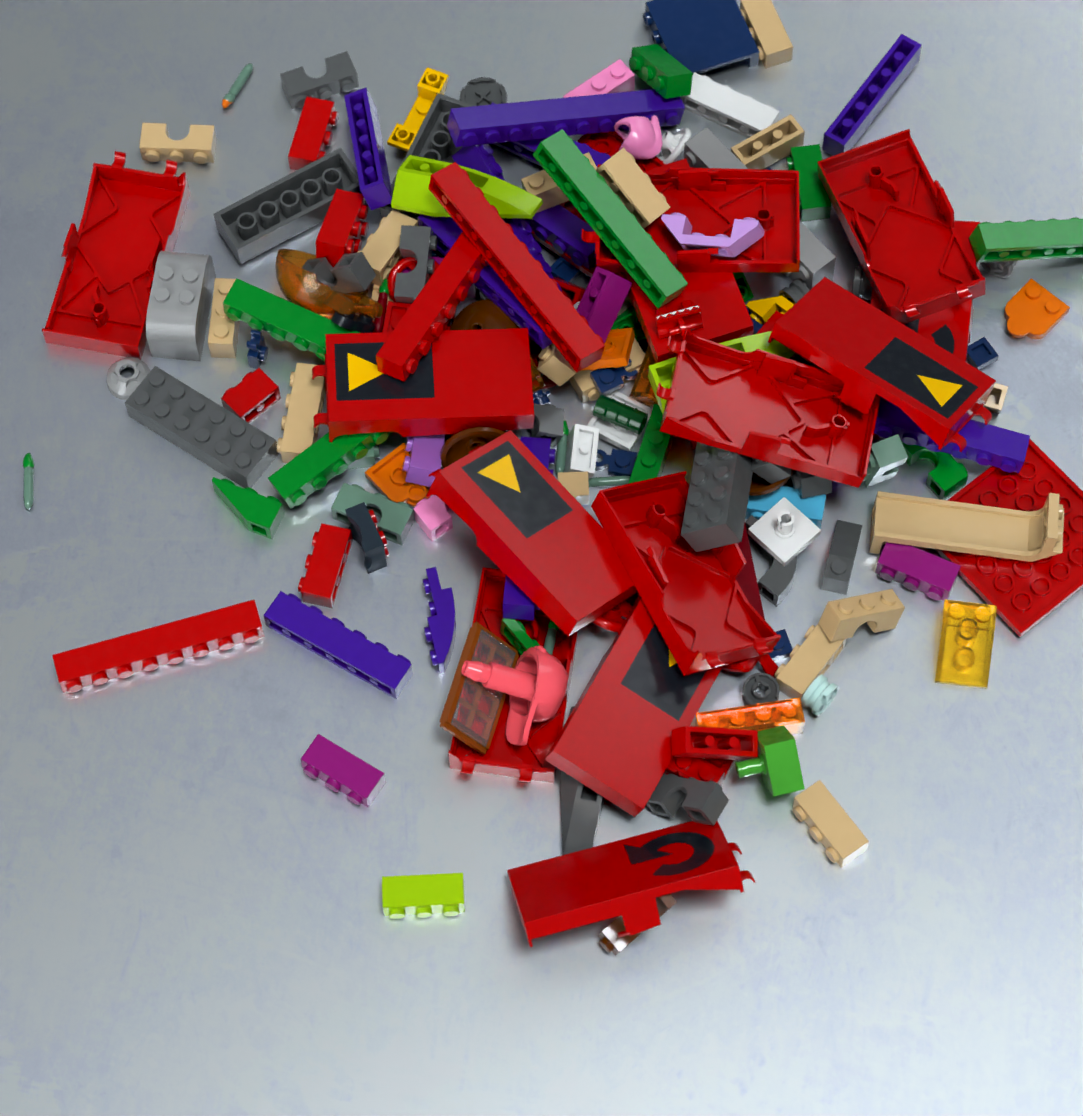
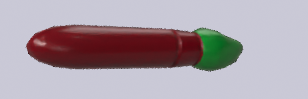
(382, 299)

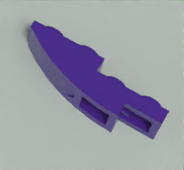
(442, 622)

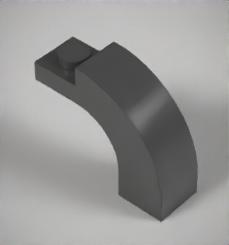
(778, 579)

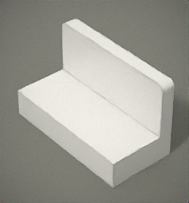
(582, 449)

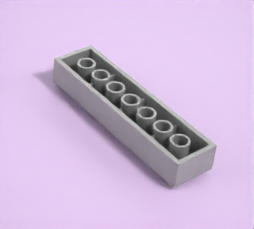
(816, 260)

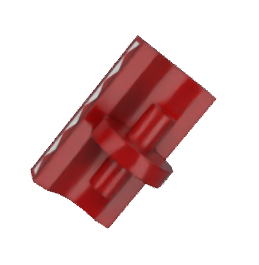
(675, 322)

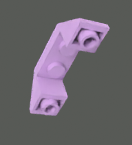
(743, 235)

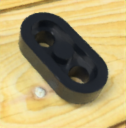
(359, 323)

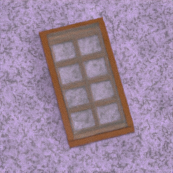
(470, 708)

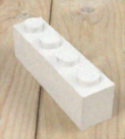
(728, 107)

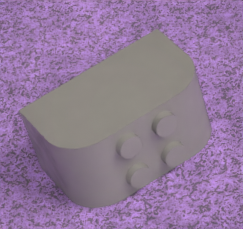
(179, 305)

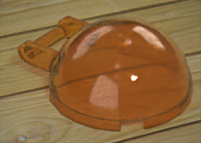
(302, 289)

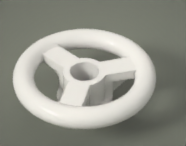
(673, 145)

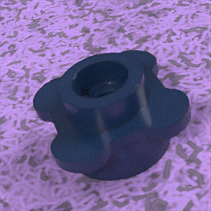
(541, 398)

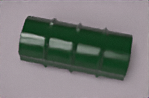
(620, 414)

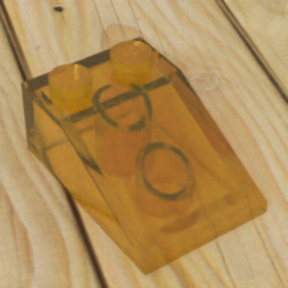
(965, 644)

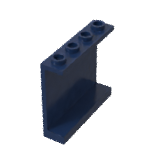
(701, 32)

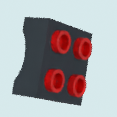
(368, 536)

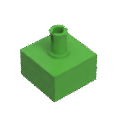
(775, 761)

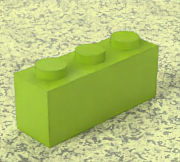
(423, 895)

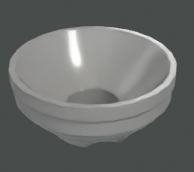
(121, 386)

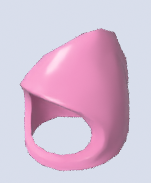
(644, 136)

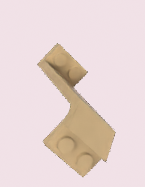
(967, 527)

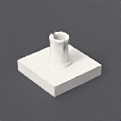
(784, 531)

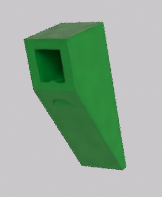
(256, 512)

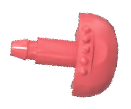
(533, 688)

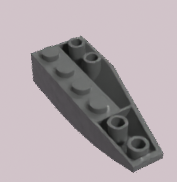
(579, 813)

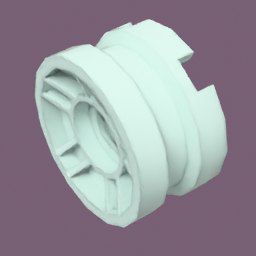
(819, 695)

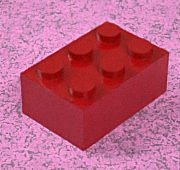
(342, 226)

